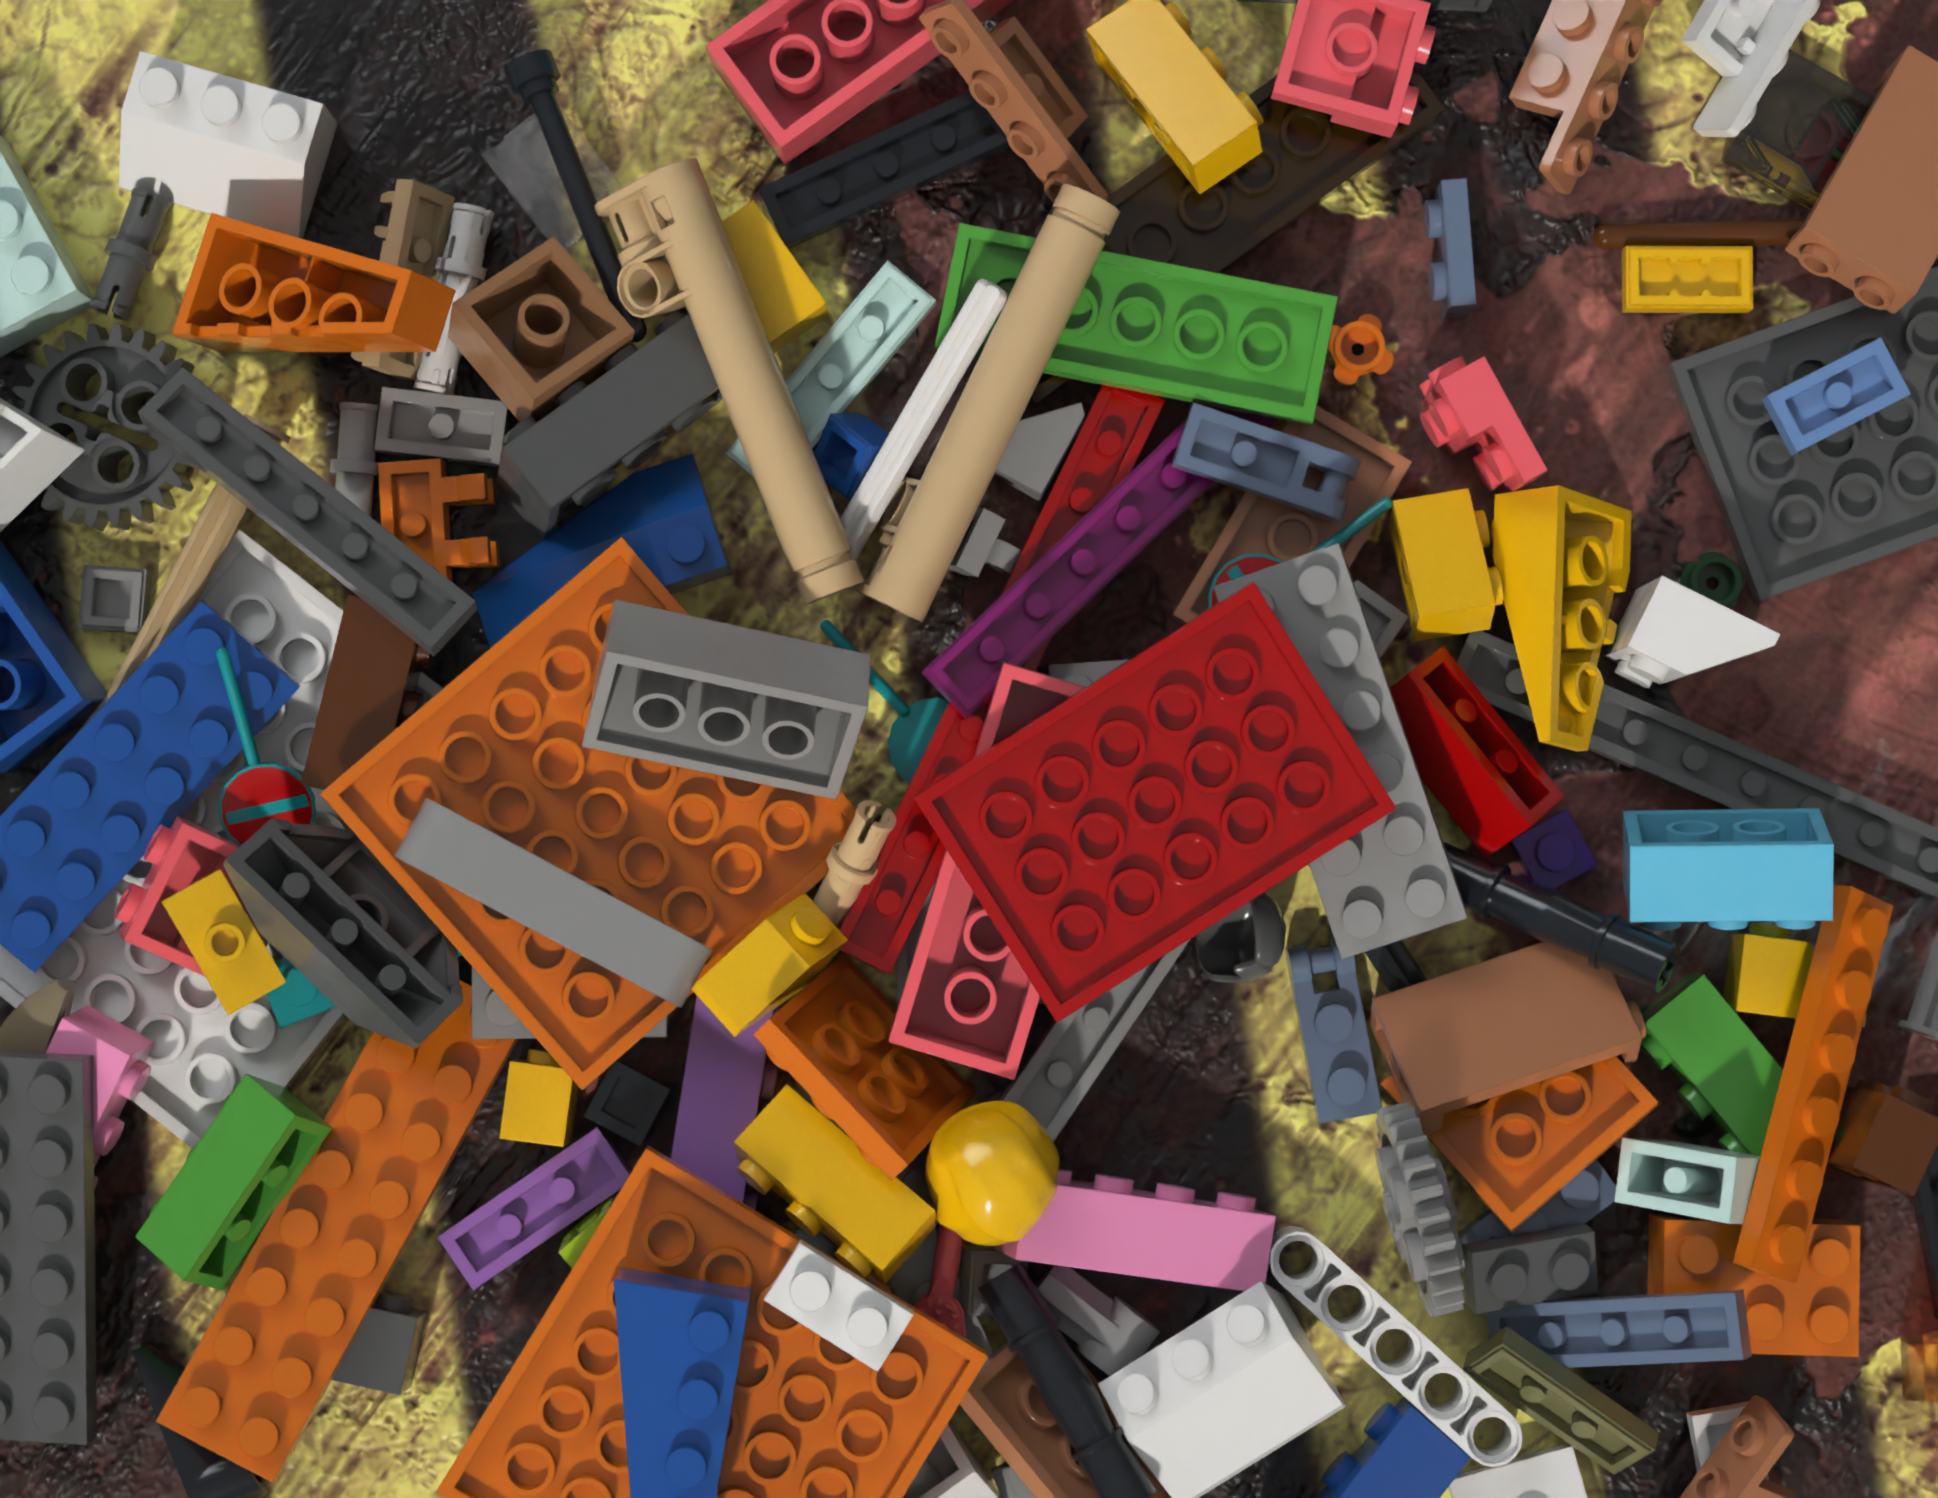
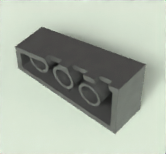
(606, 424)

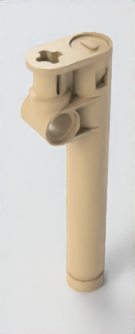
(681, 259)
(933, 513)

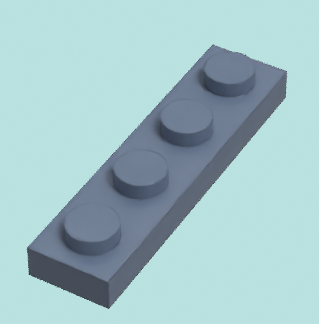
(1634, 1328)

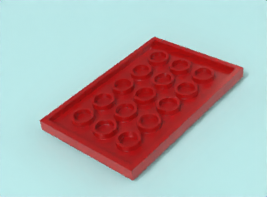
(1155, 802)

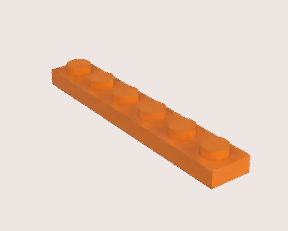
(1813, 1085)

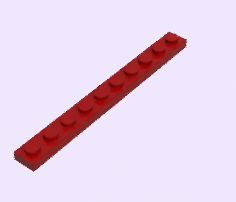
(913, 852)

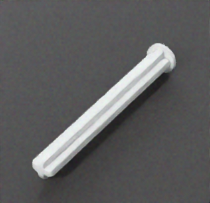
(921, 412)

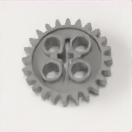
(1420, 1209)

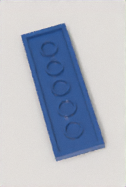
(124, 777)

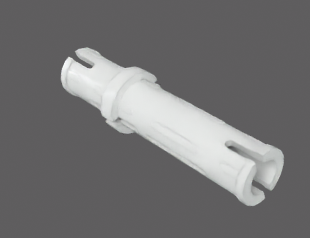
(459, 270)

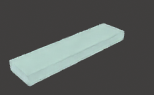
(853, 351)

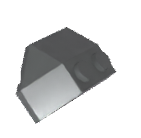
(348, 927)

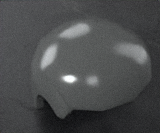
(1243, 943)

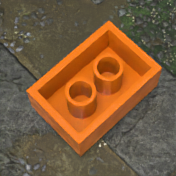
(1783, 1317)

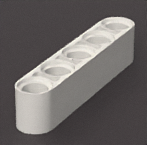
(1417, 1364)

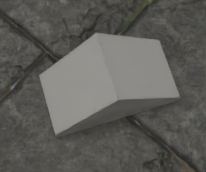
(1039, 449)

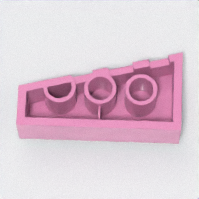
(1150, 1233)

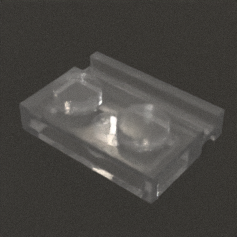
(533, 180)

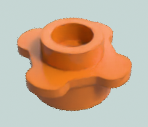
(1374, 357)

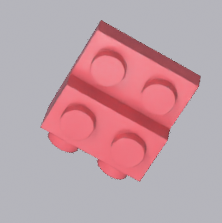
(1355, 60)
(1470, 408)
(178, 860)

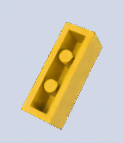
(1177, 90)
(832, 1186)

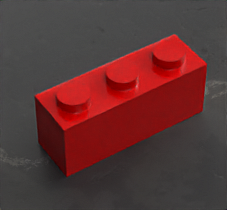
(1470, 755)

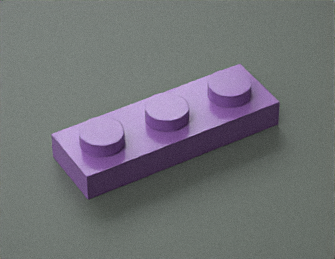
(536, 1207)

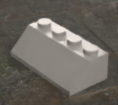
(727, 700)

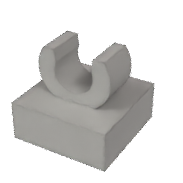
(983, 547)

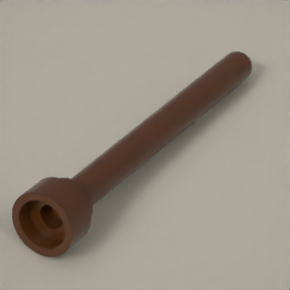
(1697, 233)

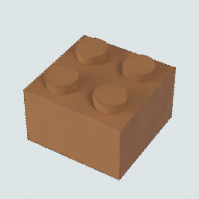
(538, 330)

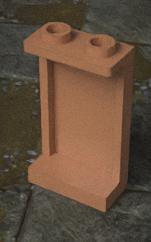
(1880, 206)
(1501, 1028)

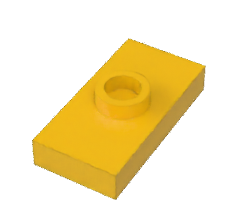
(1687, 279)
(223, 941)

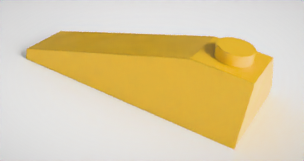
(1559, 574)

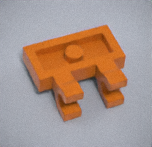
(416, 511)

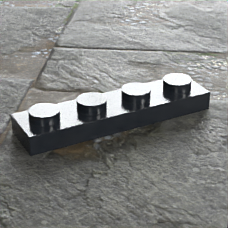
(881, 169)

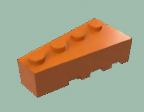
(295, 295)

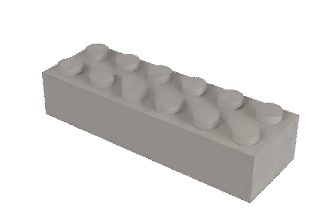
(1396, 871)

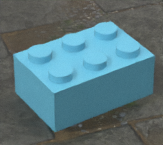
(1727, 867)

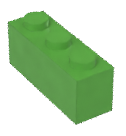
(1715, 1059)
(233, 1182)

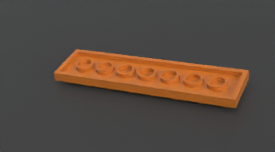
(333, 1244)

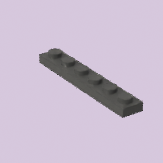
(308, 511)

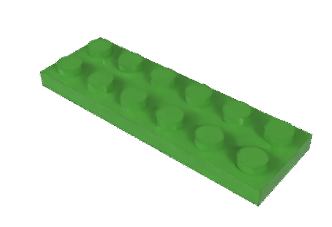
(1169, 328)

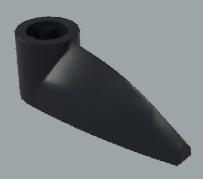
(200, 1469)

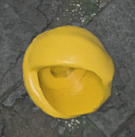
(991, 1172)

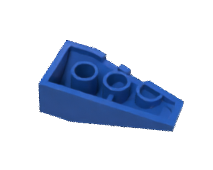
(656, 512)

